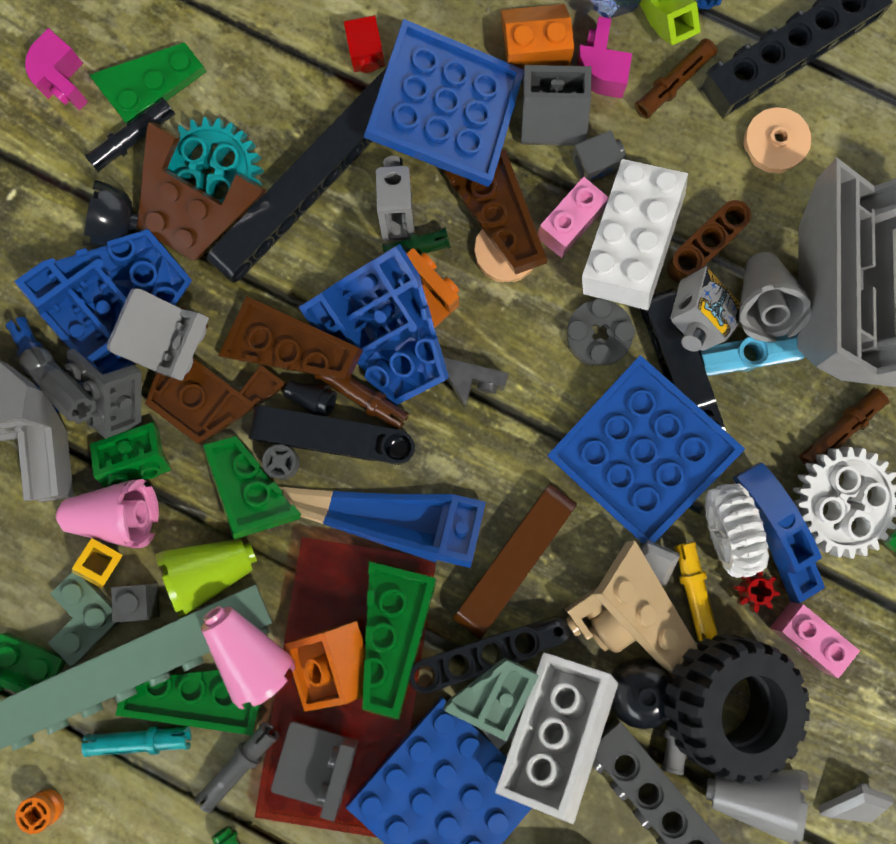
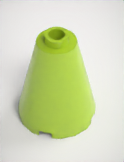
(203, 571)

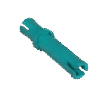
(148, 741)

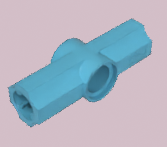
(731, 358)

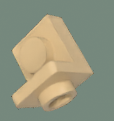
(585, 606)

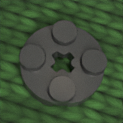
(599, 314)

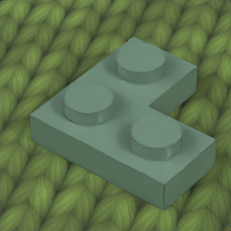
(90, 618)

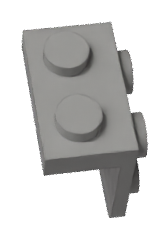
(157, 334)

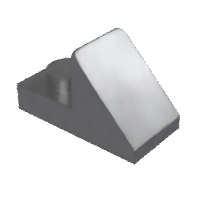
(463, 375)

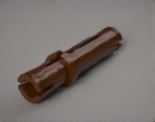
(665, 87)
(368, 399)
(854, 418)

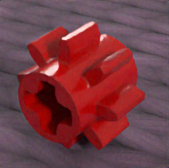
(763, 599)

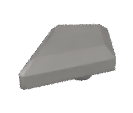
(660, 559)
(857, 805)

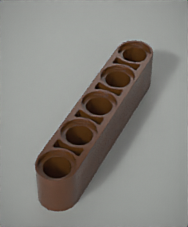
(514, 561)

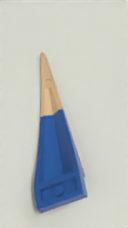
(419, 524)

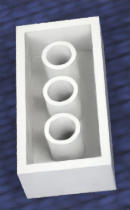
(634, 234)
(558, 737)

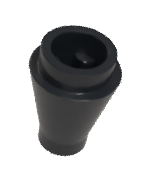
(313, 397)

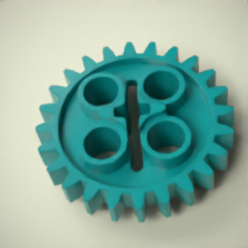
(228, 142)

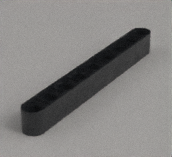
(296, 189)

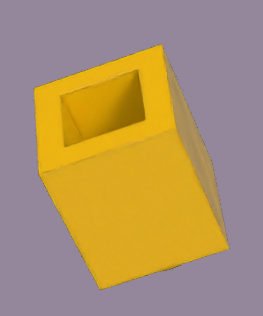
(96, 563)

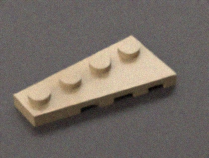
(643, 607)

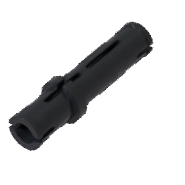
(129, 135)

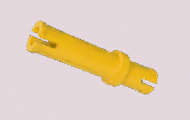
(696, 590)

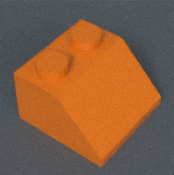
(538, 36)
(329, 666)

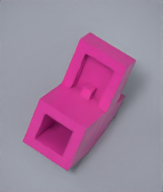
(50, 66)
(608, 67)

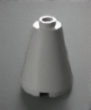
(772, 300)
(767, 805)

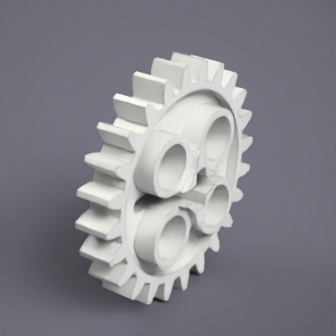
(871, 516)

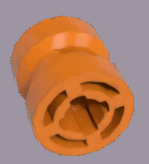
(47, 806)

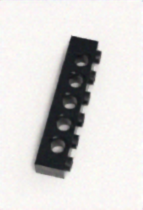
(730, 93)

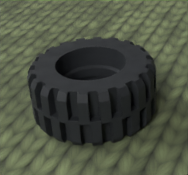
(774, 715)

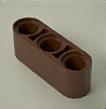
(717, 229)

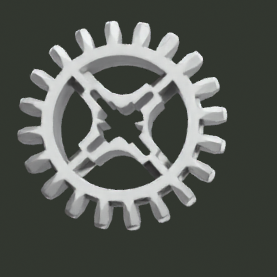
(736, 530)

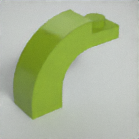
(672, 18)

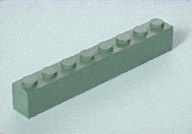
(118, 672)

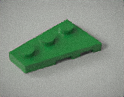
(143, 81)
(245, 491)

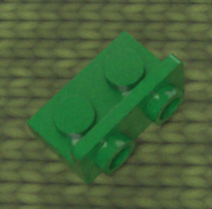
(129, 456)
(25, 663)

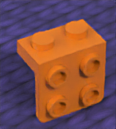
(439, 292)

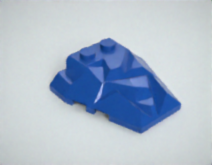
(87, 291)
(389, 319)

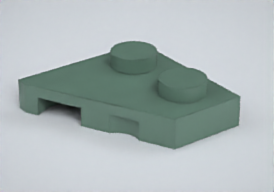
(494, 698)

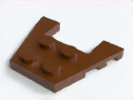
(181, 212)
(205, 403)

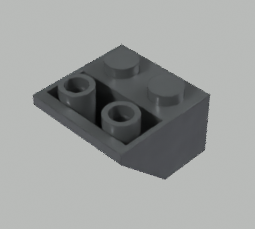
(555, 104)

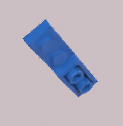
(786, 532)

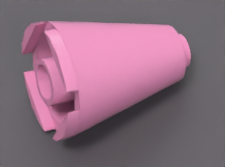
(112, 514)
(245, 657)

